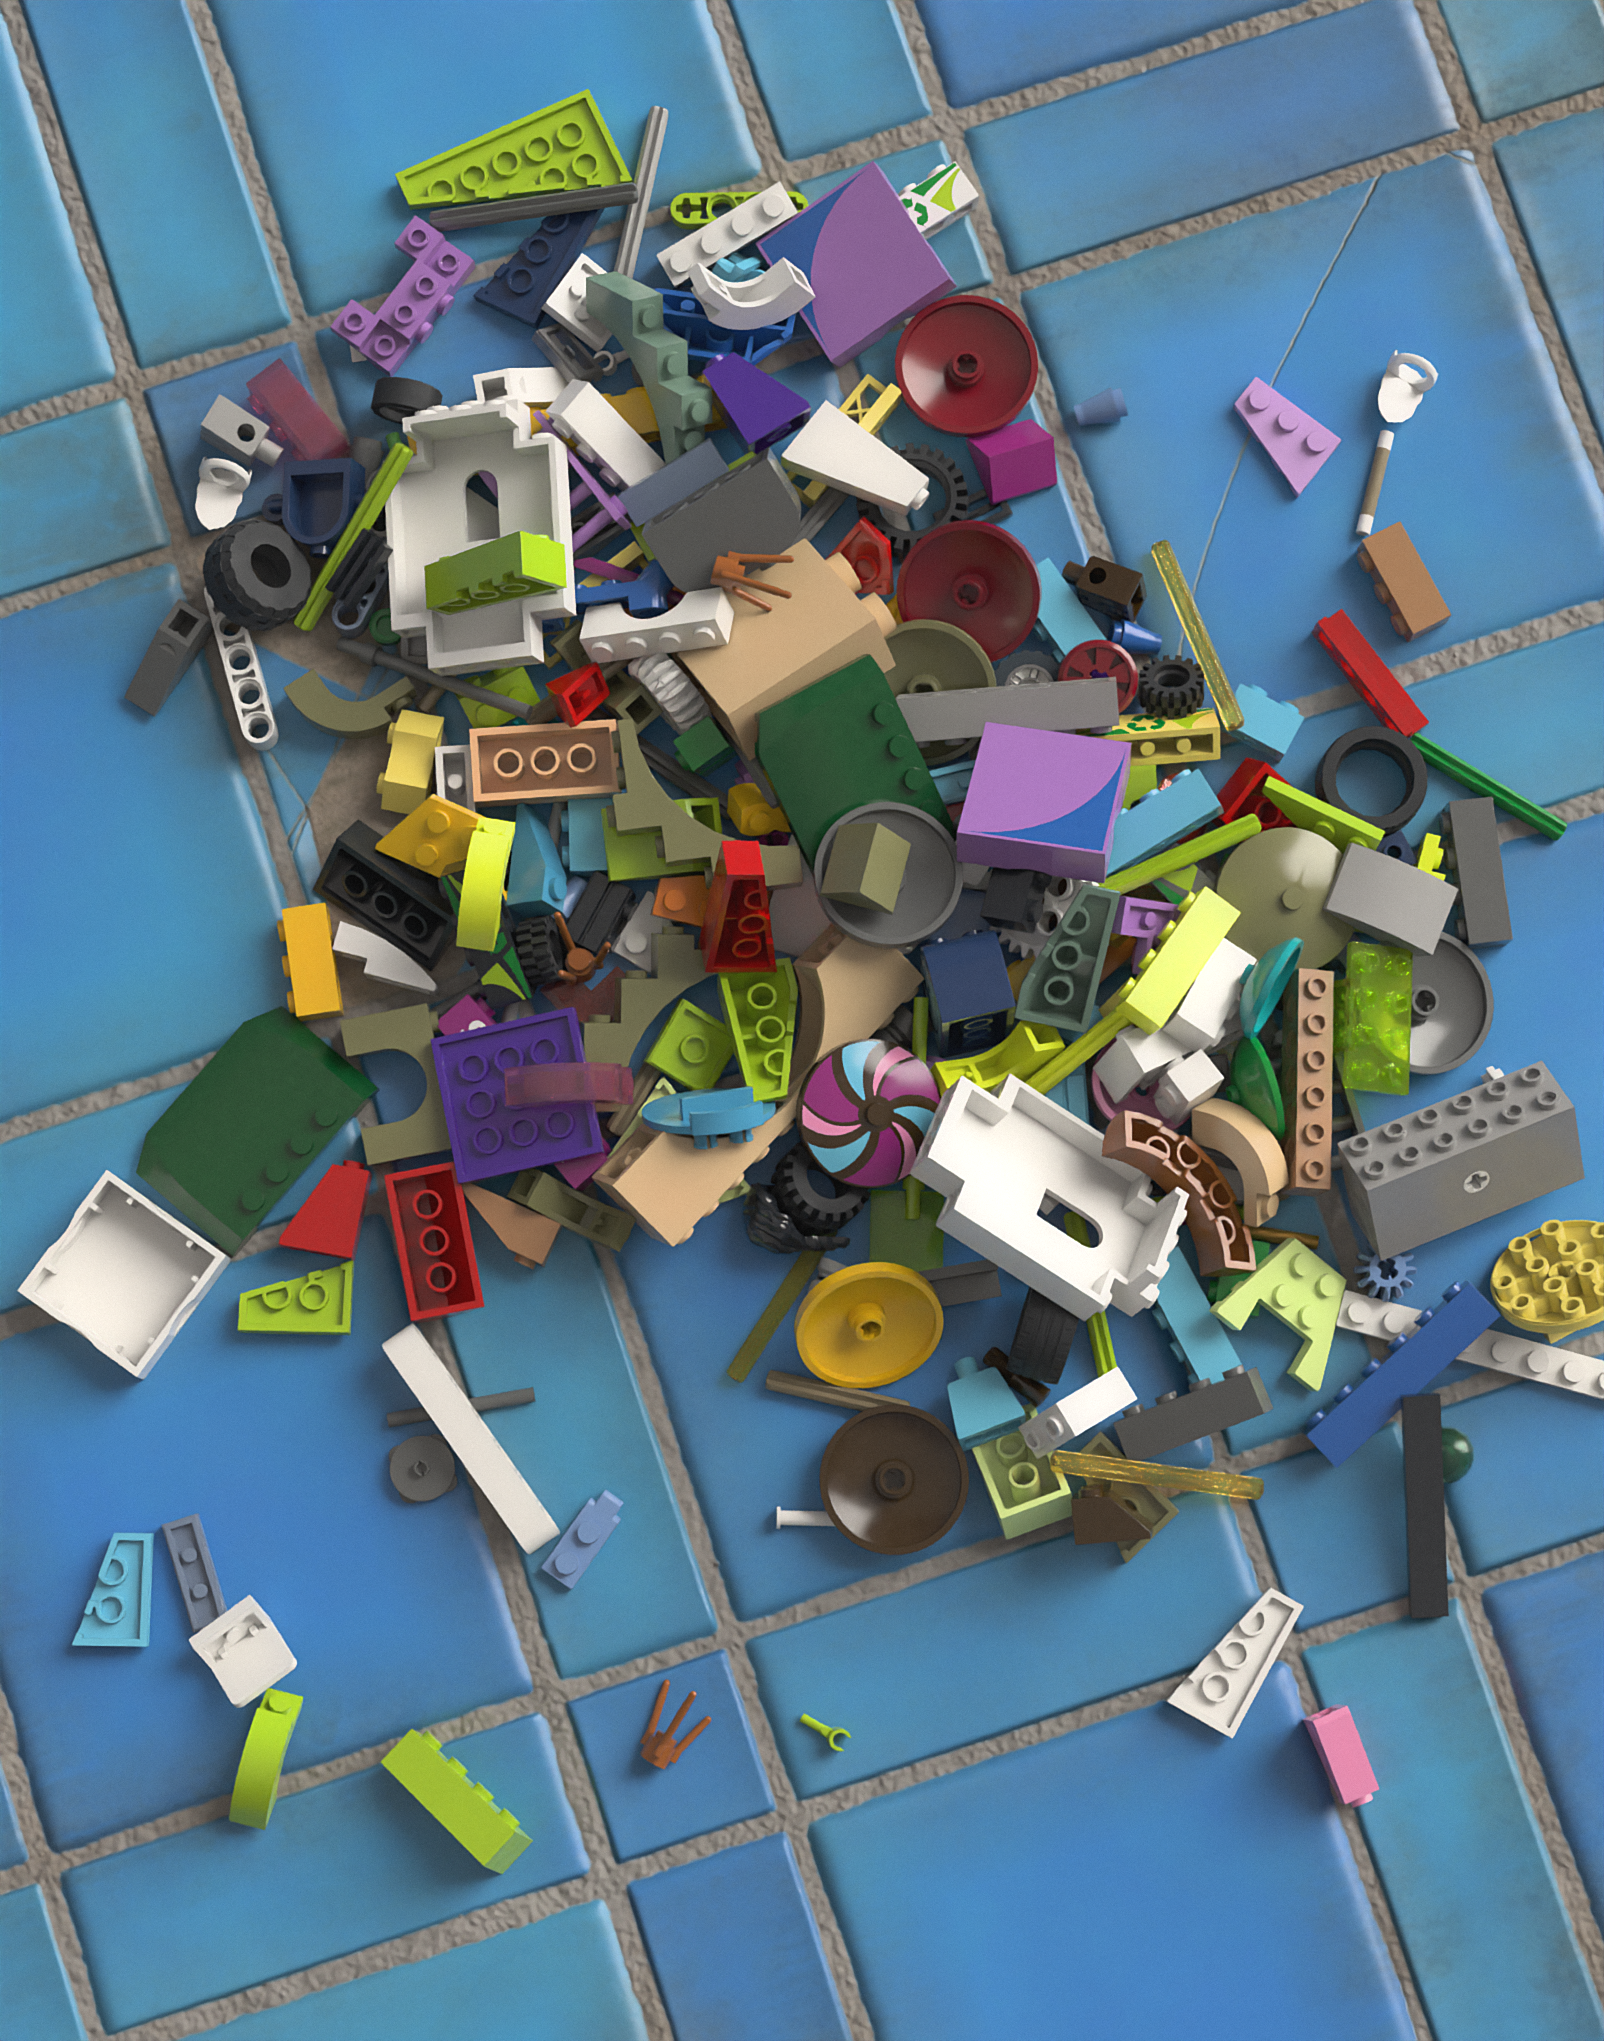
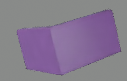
(1144, 920)

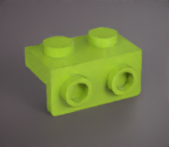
(505, 681)

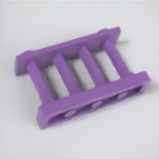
(613, 509)

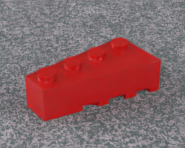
(737, 916)

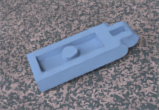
(584, 1539)

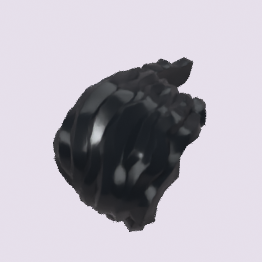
(776, 1230)

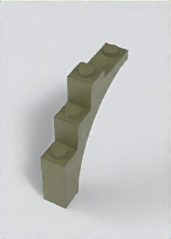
(682, 838)
(641, 998)

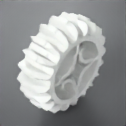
(671, 690)

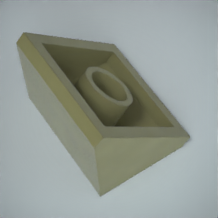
(866, 866)

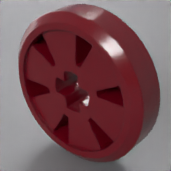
(1103, 658)

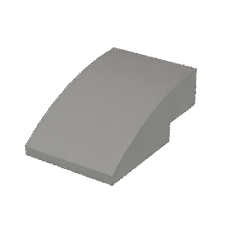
(1390, 900)

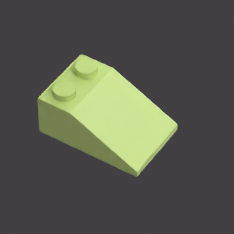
(1020, 1485)

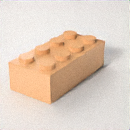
(543, 763)

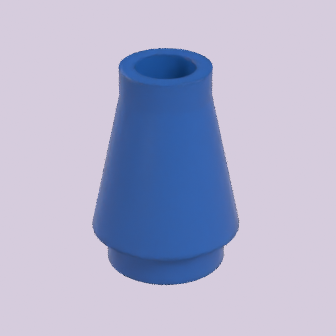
(1134, 638)

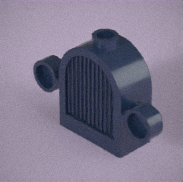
(318, 501)

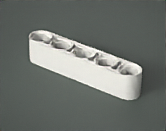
(244, 680)

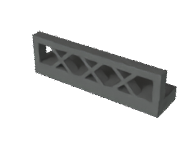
(964, 1282)

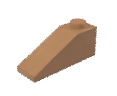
(519, 1228)

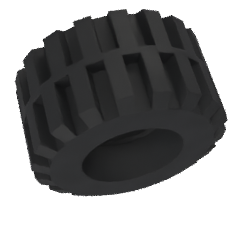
(804, 1204)

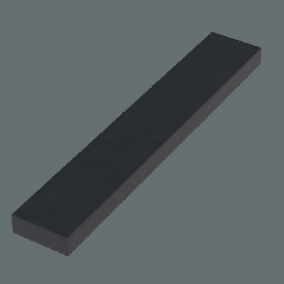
(1424, 1505)

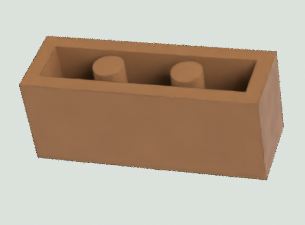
(1402, 582)

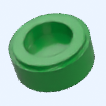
(381, 628)

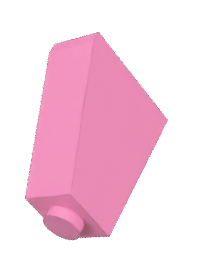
(1342, 1754)

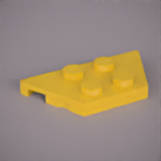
(432, 836)

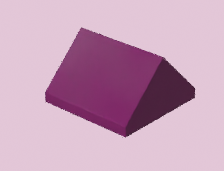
(1014, 460)

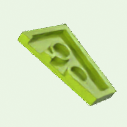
(301, 1306)

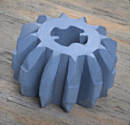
(1372, 1274)

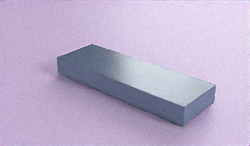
(673, 482)
(195, 1571)

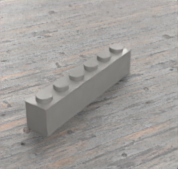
(1040, 706)

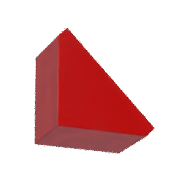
(578, 693)

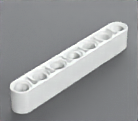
(470, 1438)

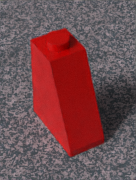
(332, 1214)

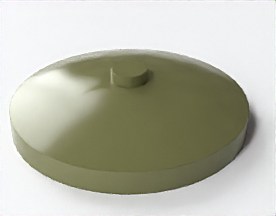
(935, 659)
(1280, 890)

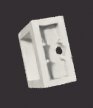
(1077, 1413)

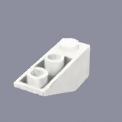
(530, 385)

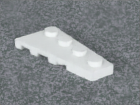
(1234, 1670)

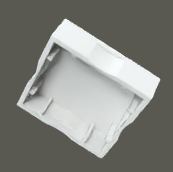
(125, 1275)

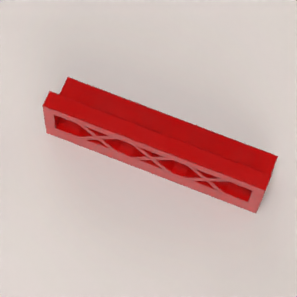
(1368, 674)

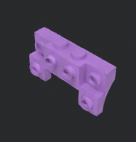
(414, 303)

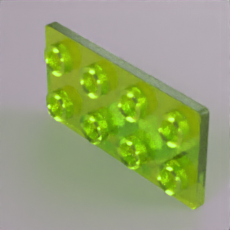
(1374, 1018)

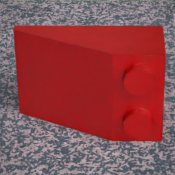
(1244, 796)

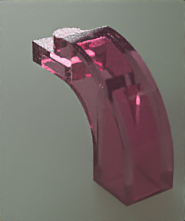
(568, 1084)

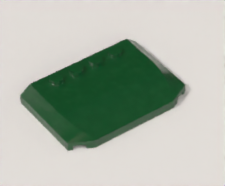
(839, 750)
(251, 1126)

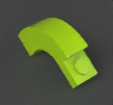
(263, 1758)

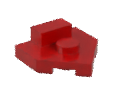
(869, 557)

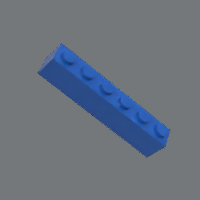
(1404, 1370)

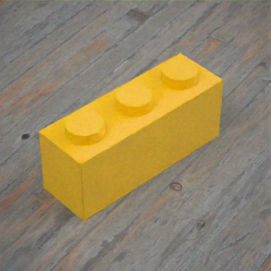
(310, 962)

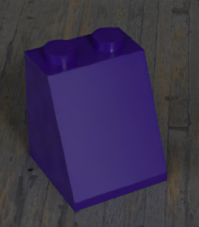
(753, 403)

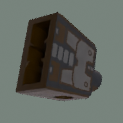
(1107, 587)

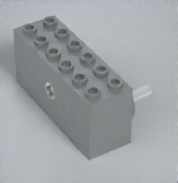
(1462, 1159)

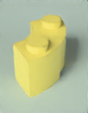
(411, 761)

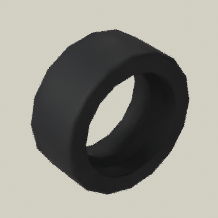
(402, 397)

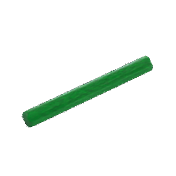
(1489, 787)

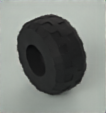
(239, 591)

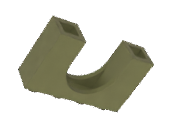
(407, 1032)

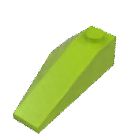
(760, 1024)

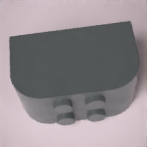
(739, 512)

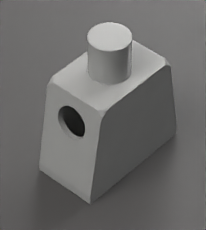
(229, 422)

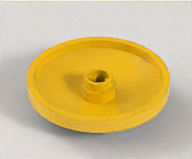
(868, 1325)

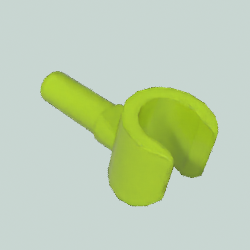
(824, 1730)

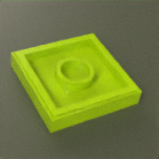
(691, 1047)

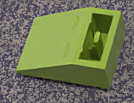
(636, 855)

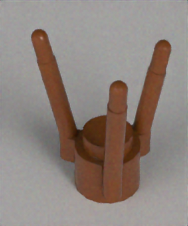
(729, 576)
(579, 961)
(660, 1747)

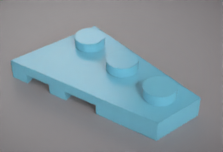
(122, 1596)

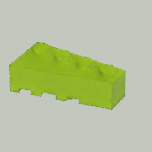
(456, 1802)

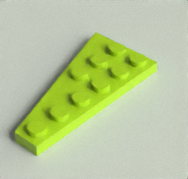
(530, 157)

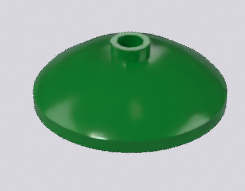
(1255, 1085)

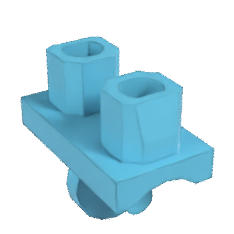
(739, 268)

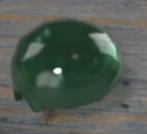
(1457, 1454)

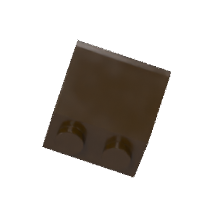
(1106, 1517)

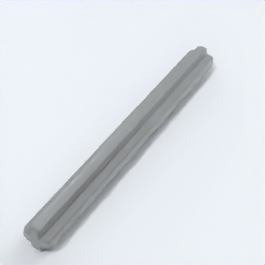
(644, 181)

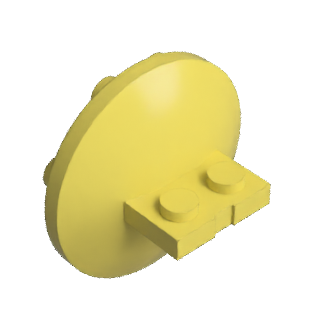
(1553, 1280)

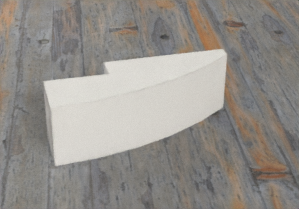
(382, 960)

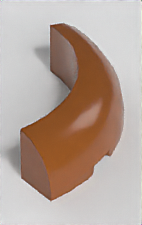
(1176, 1161)

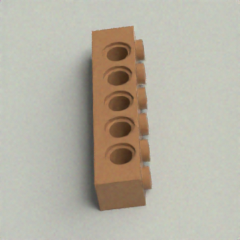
(1307, 1081)

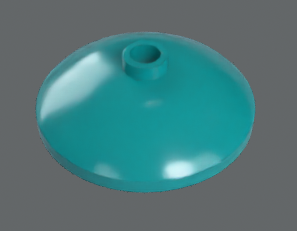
(1266, 984)

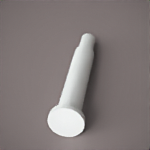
(802, 1518)

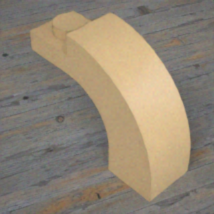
(1252, 1150)

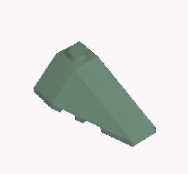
(1068, 970)

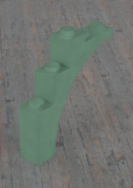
(660, 357)

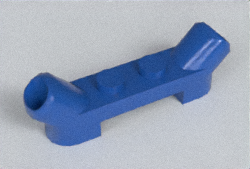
(644, 596)

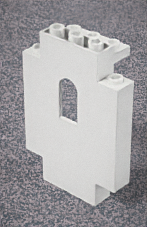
(430, 522)
(997, 1160)

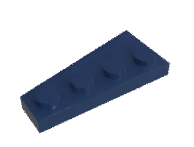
(538, 266)

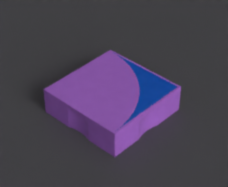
(860, 262)
(1044, 802)

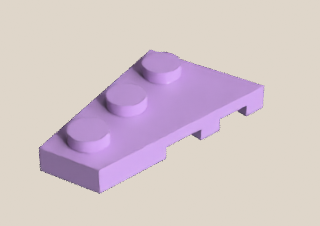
(1287, 434)

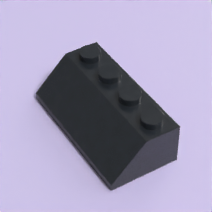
(387, 895)

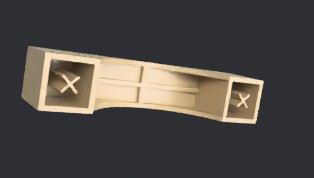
(844, 997)

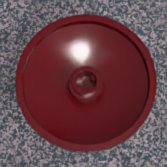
(966, 366)
(975, 581)

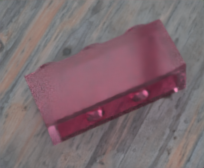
(295, 414)

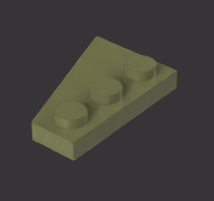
(1144, 1498)

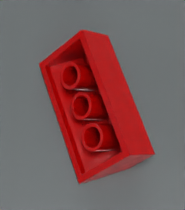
(434, 1242)

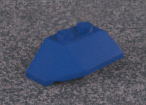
(705, 340)

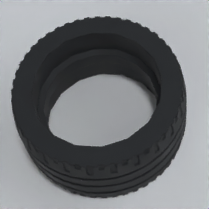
(1391, 744)
(1042, 1339)

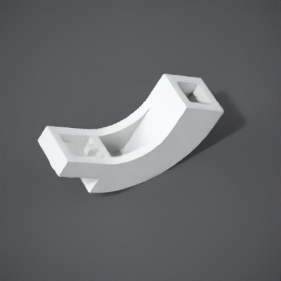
(754, 302)

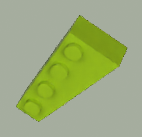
(495, 573)

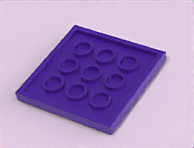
(505, 1139)

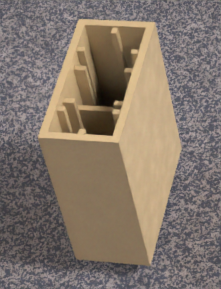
(790, 644)

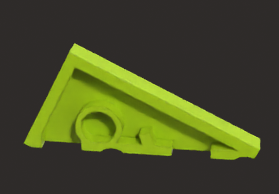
(1321, 818)

